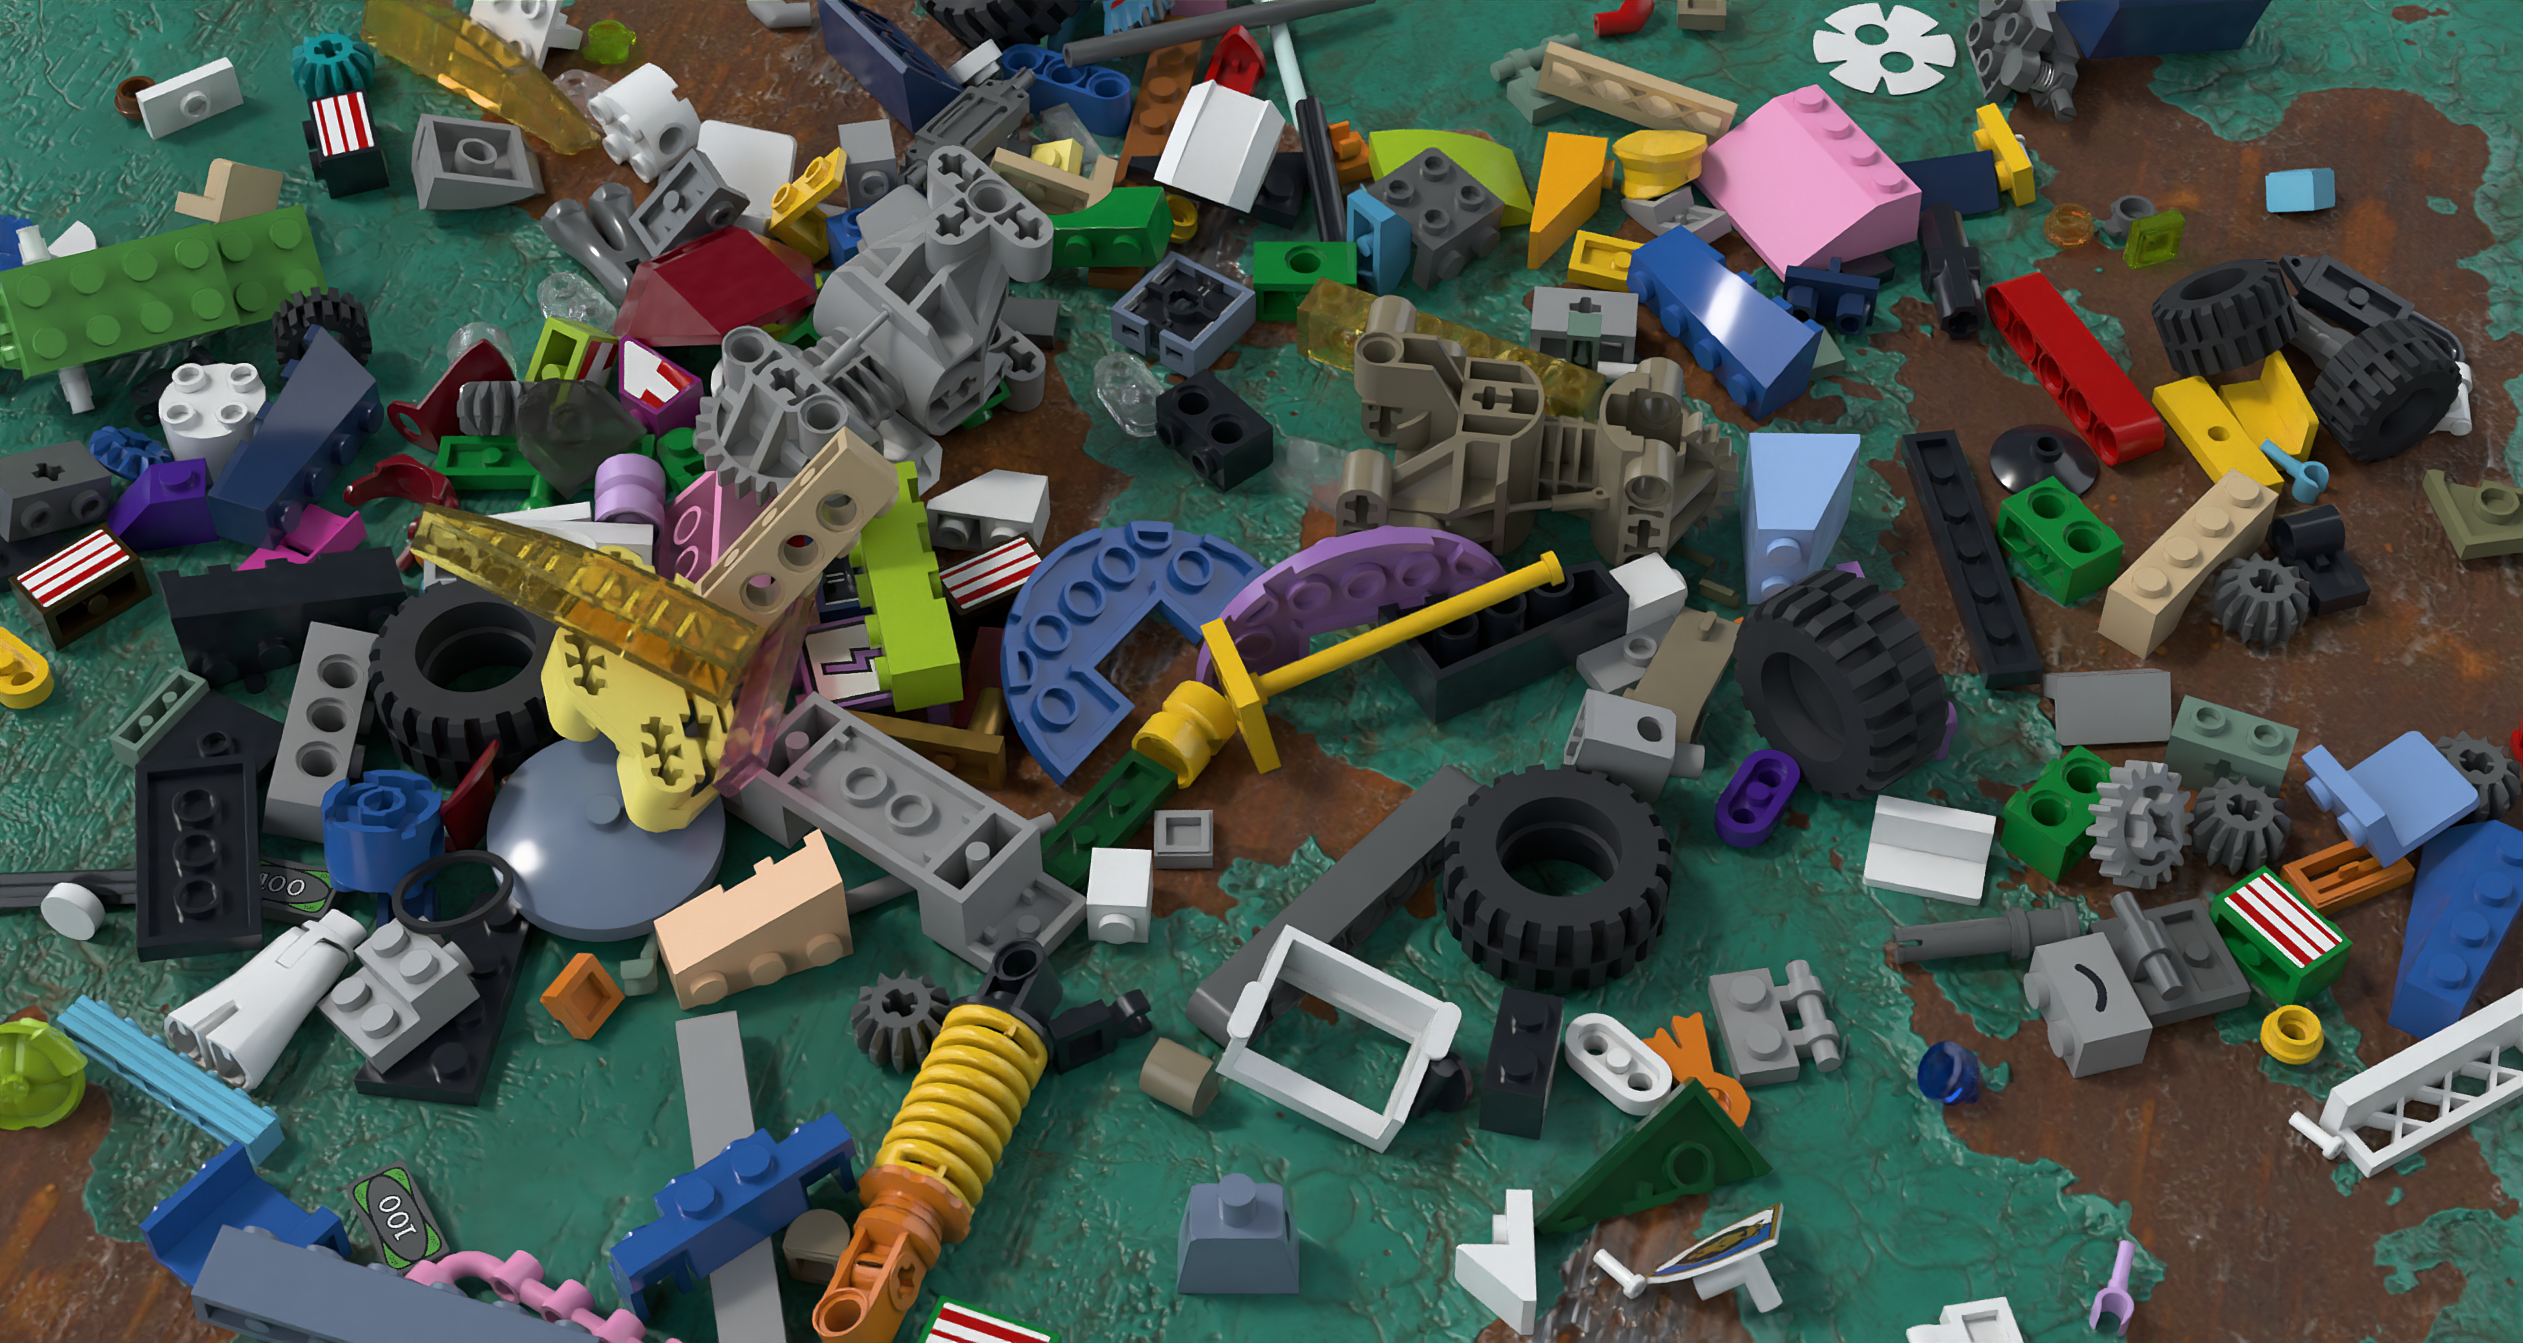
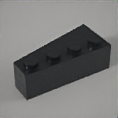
(1507, 642)

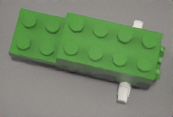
(148, 294)

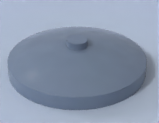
(581, 858)

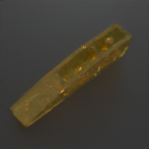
(476, 65)

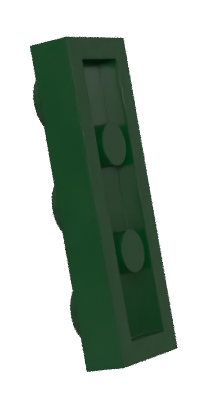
(1106, 817)

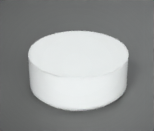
(73, 911)

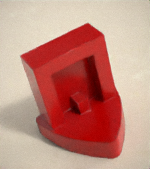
(1237, 62)

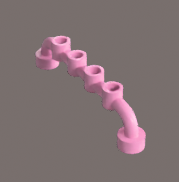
(519, 1282)

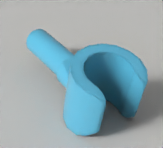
(2309, 476)

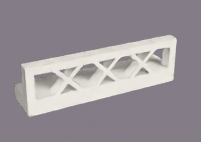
(2416, 1075)

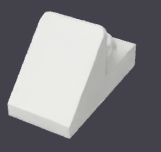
(1504, 1271)

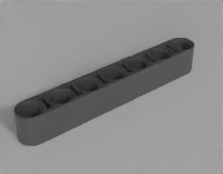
(1343, 903)

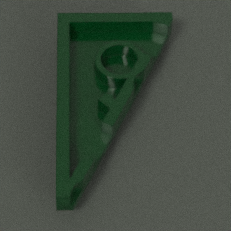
(1671, 1153)

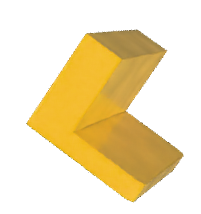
(2274, 409)

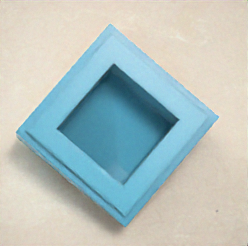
(2300, 190)

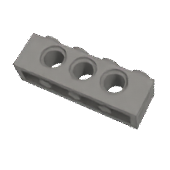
(321, 730)

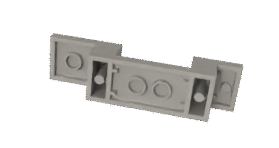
(958, 847)

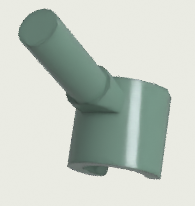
(641, 974)

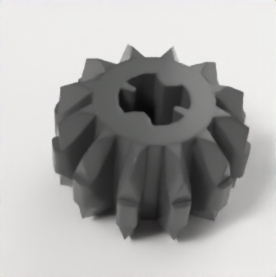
(490, 407)
(2261, 599)
(2487, 771)
(2239, 825)
(898, 1019)

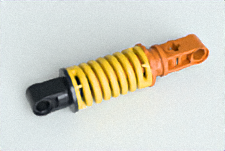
(943, 1144)

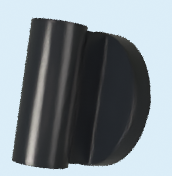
(1444, 1085)

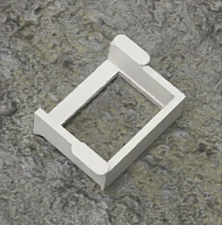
(1361, 992)

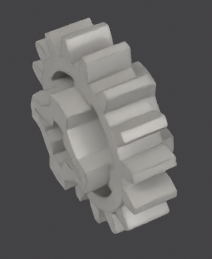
(2140, 824)

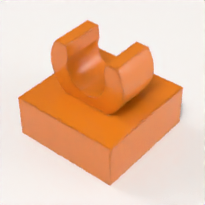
(1349, 153)
(582, 996)

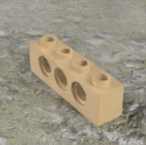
(841, 467)

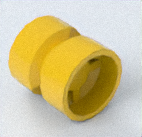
(1187, 731)

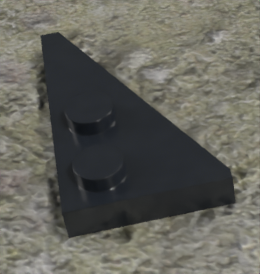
(1275, 202)

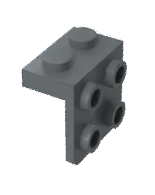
(1449, 214)

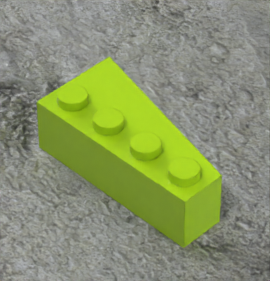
(906, 603)

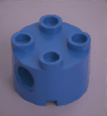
(381, 831)

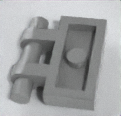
(1755, 1028)

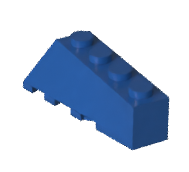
(1725, 321)
(2457, 923)

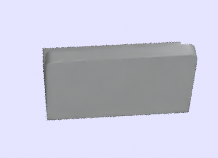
(2110, 706)

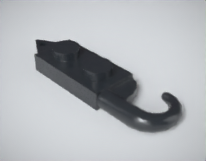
(2357, 300)

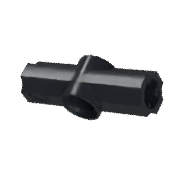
(1950, 271)

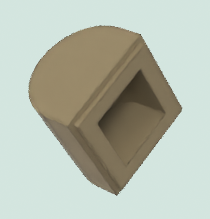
(1179, 1077)
(815, 1245)

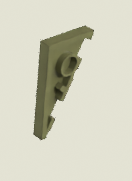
(2477, 519)

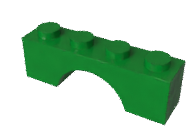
(1119, 231)

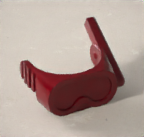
(406, 479)

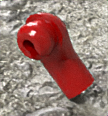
(1628, 19)

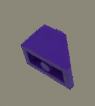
(165, 507)

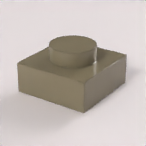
(1701, 14)

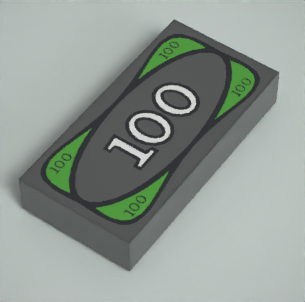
(296, 891)
(397, 1218)

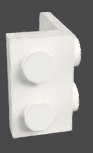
(752, 163)

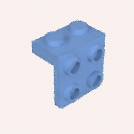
(2392, 796)

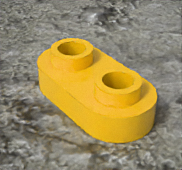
(23, 673)

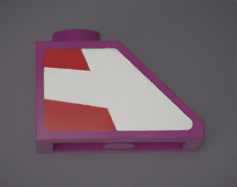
(657, 389)

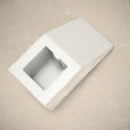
(989, 511)

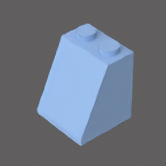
(1793, 506)

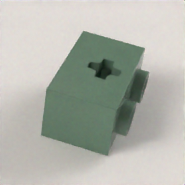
(2227, 743)

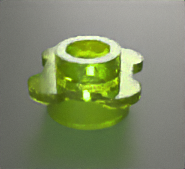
(609, 42)

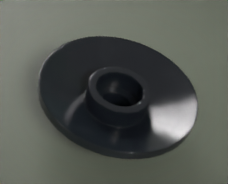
(2038, 452)

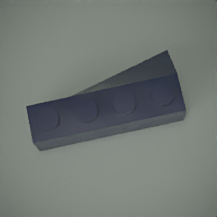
(296, 444)

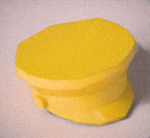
(1658, 161)

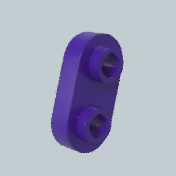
(1753, 802)

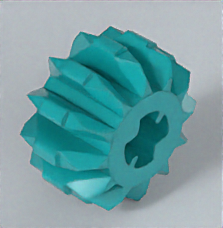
(332, 64)

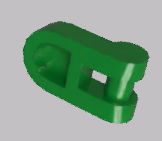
(679, 459)

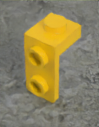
(794, 210)

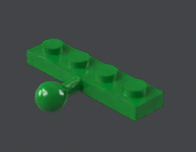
(499, 464)

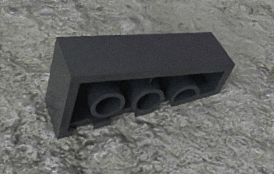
(262, 616)

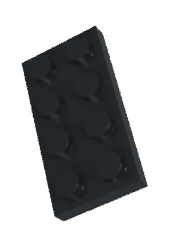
(198, 858)

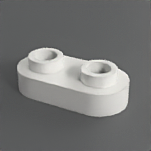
(977, 65)
(1623, 1064)

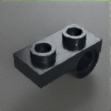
(2315, 544)

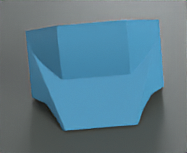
(1381, 241)

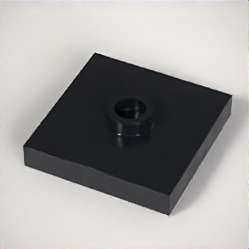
(221, 728)

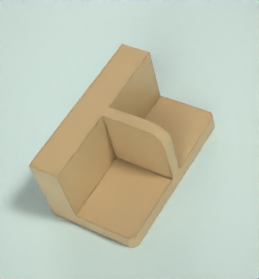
(233, 192)

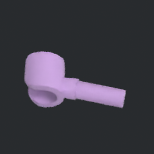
(2115, 1296)

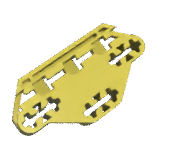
(643, 716)

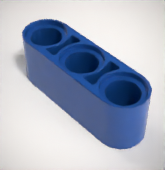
(1093, 92)

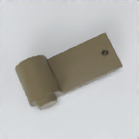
(1688, 669)

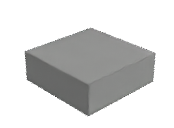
(1183, 839)

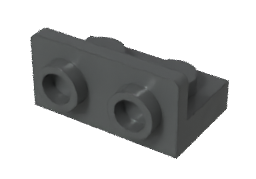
(687, 205)

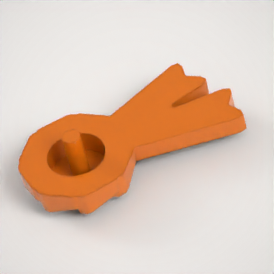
(1694, 1060)

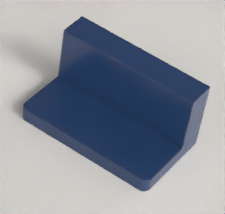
(1961, 180)

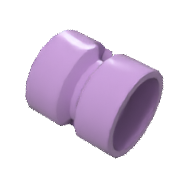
(631, 492)

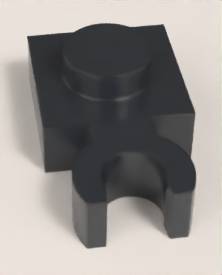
(1090, 1030)

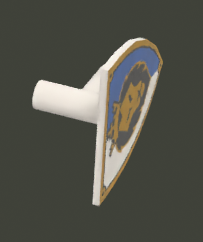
(1730, 1259)

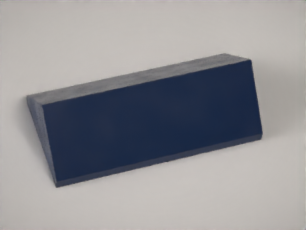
(2159, 26)
(887, 62)

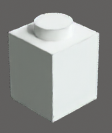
(1653, 590)
(1120, 895)

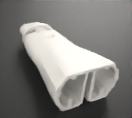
(255, 1012)

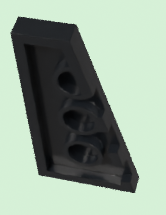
(458, 1056)

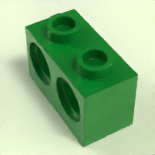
(2059, 540)
(2052, 817)

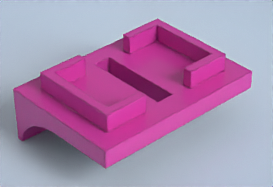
(316, 534)

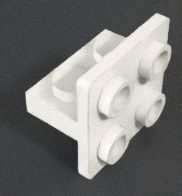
(528, 25)

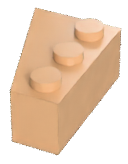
(760, 929)

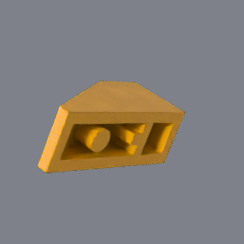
(1567, 191)

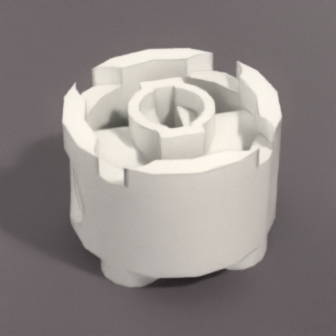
(646, 122)
(211, 411)

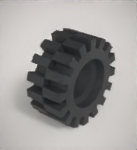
(326, 311)

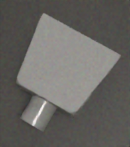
(1630, 744)

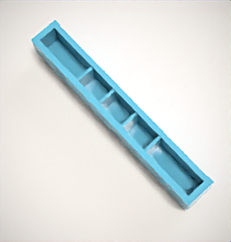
(171, 1078)

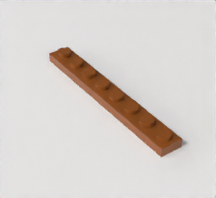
(1159, 101)

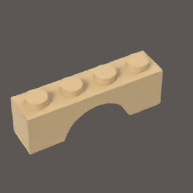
(2157, 587)

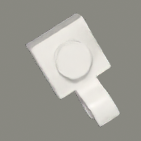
(1970, 1323)

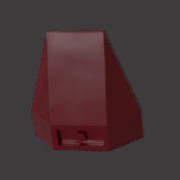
(714, 287)

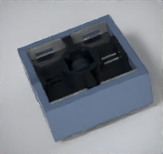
(1183, 314)

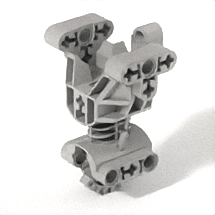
(898, 332)

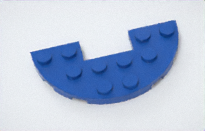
(1082, 609)

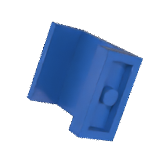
(231, 1194)

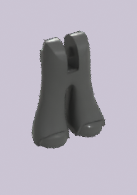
(601, 237)

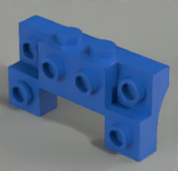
(729, 1207)

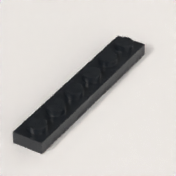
(1971, 560)

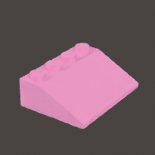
(1808, 185)

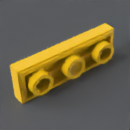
(2213, 432)

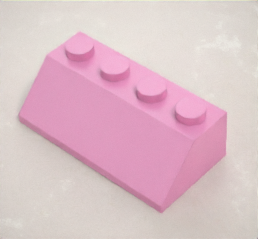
(703, 527)

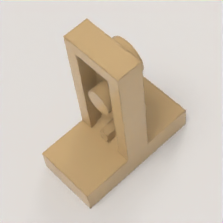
(1053, 188)

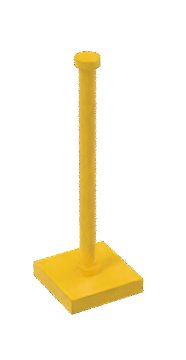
(1248, 692)

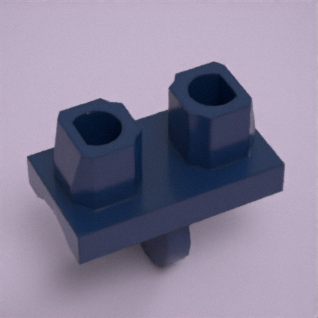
(1831, 296)

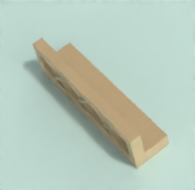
(1632, 94)

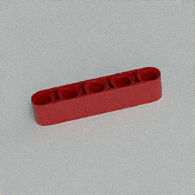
(2074, 369)

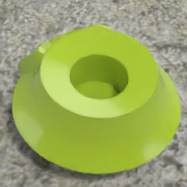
(38, 1075)

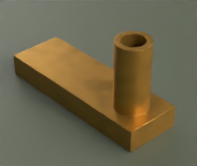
(969, 754)

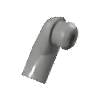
(781, 14)

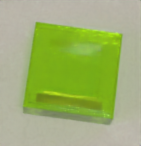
(2154, 239)

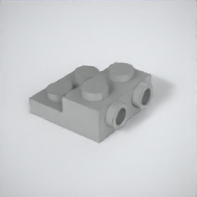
(400, 993)

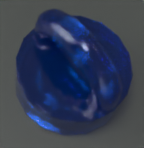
(1949, 1074)

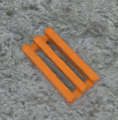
(2348, 885)

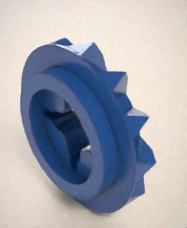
(127, 452)

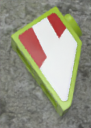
(573, 352)

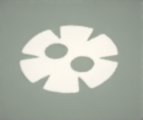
(1863, 61)

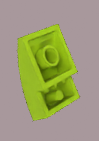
(1483, 159)

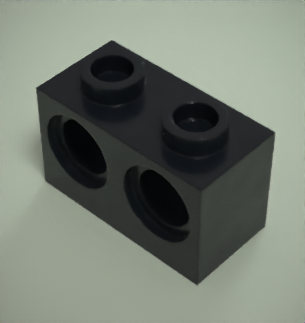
(1214, 430)

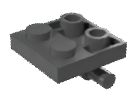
(2173, 959)

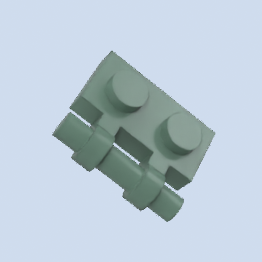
(1522, 91)

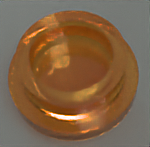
(2069, 226)

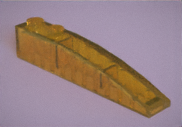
(597, 599)

